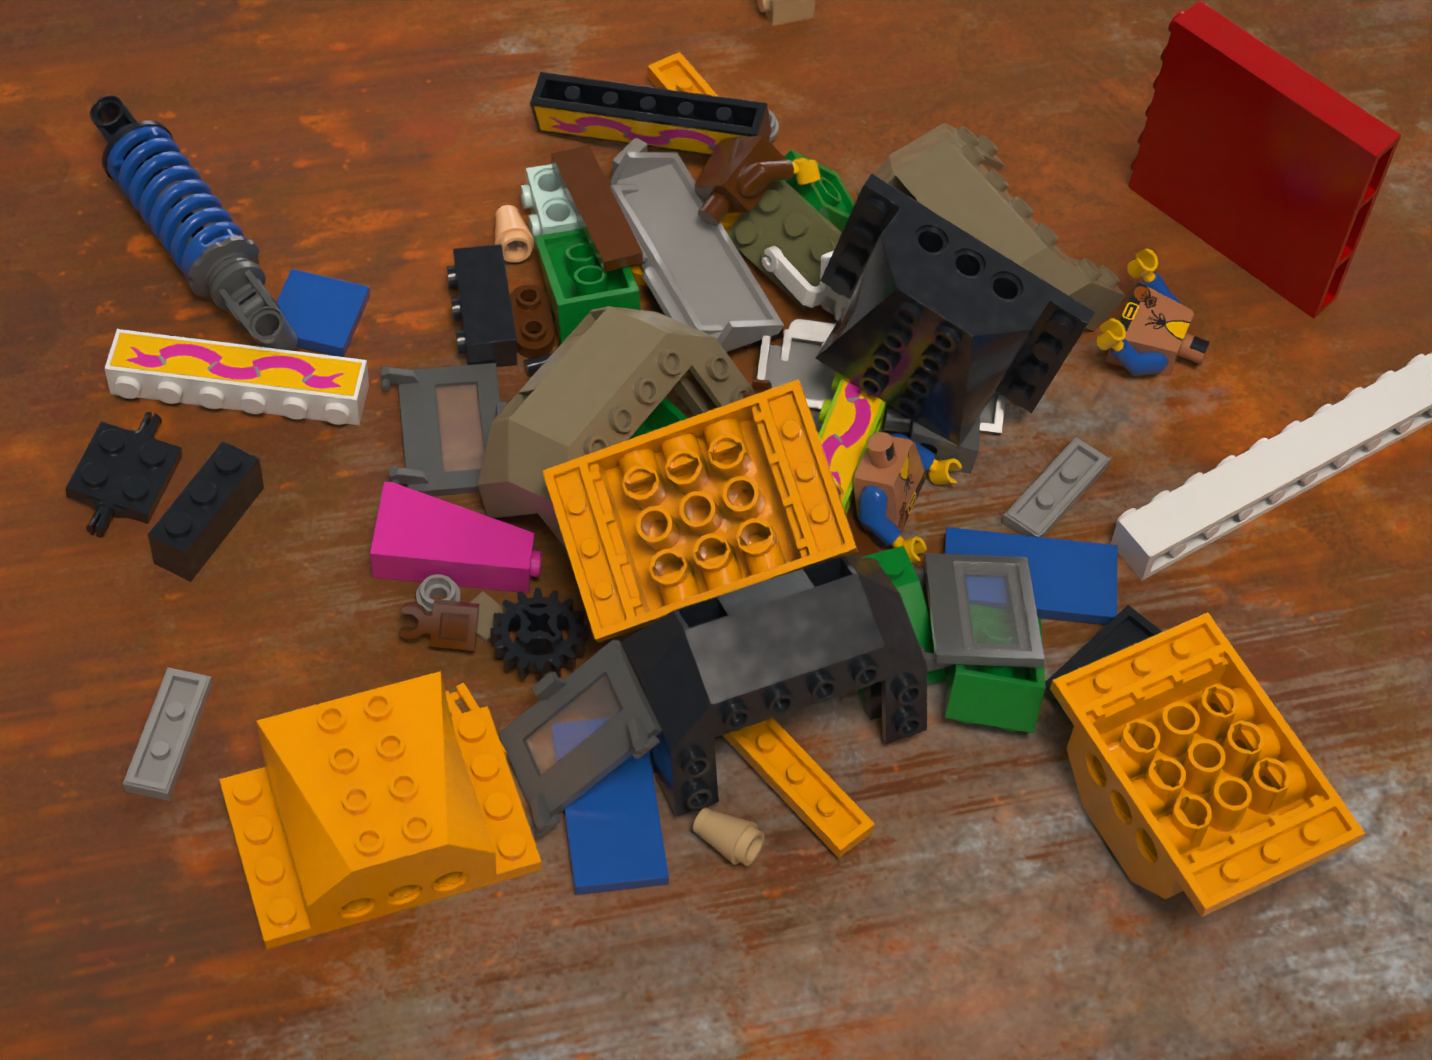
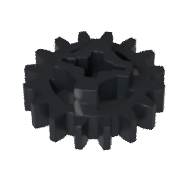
(539, 634)

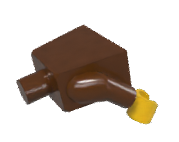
(742, 173)

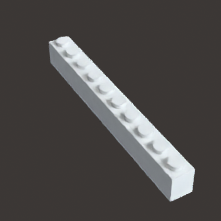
(1275, 469)

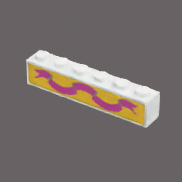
(237, 377)

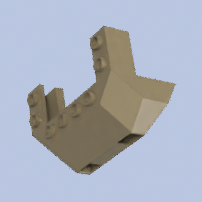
(948, 177)
(597, 396)

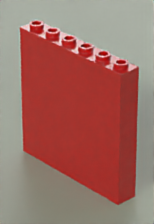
(1260, 158)

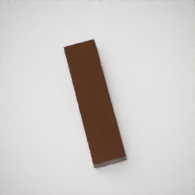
(596, 208)

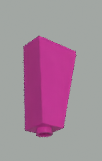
(431, 536)

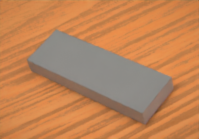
(1056, 490)
(168, 734)

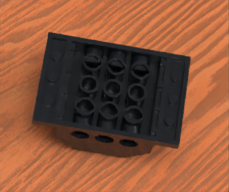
(940, 316)

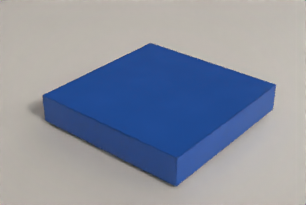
(322, 310)

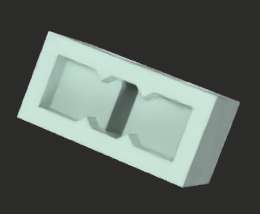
(547, 202)

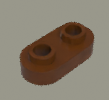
(532, 318)

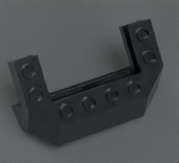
(772, 654)

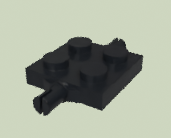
(123, 473)

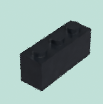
(482, 306)
(206, 511)

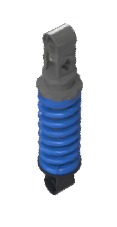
(189, 221)

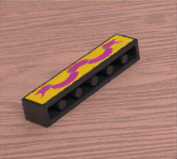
(654, 115)

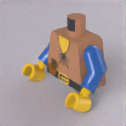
(1151, 327)
(890, 483)

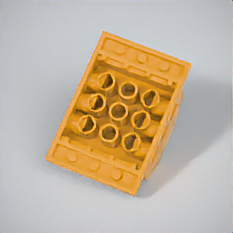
(698, 510)
(1196, 770)
(374, 810)

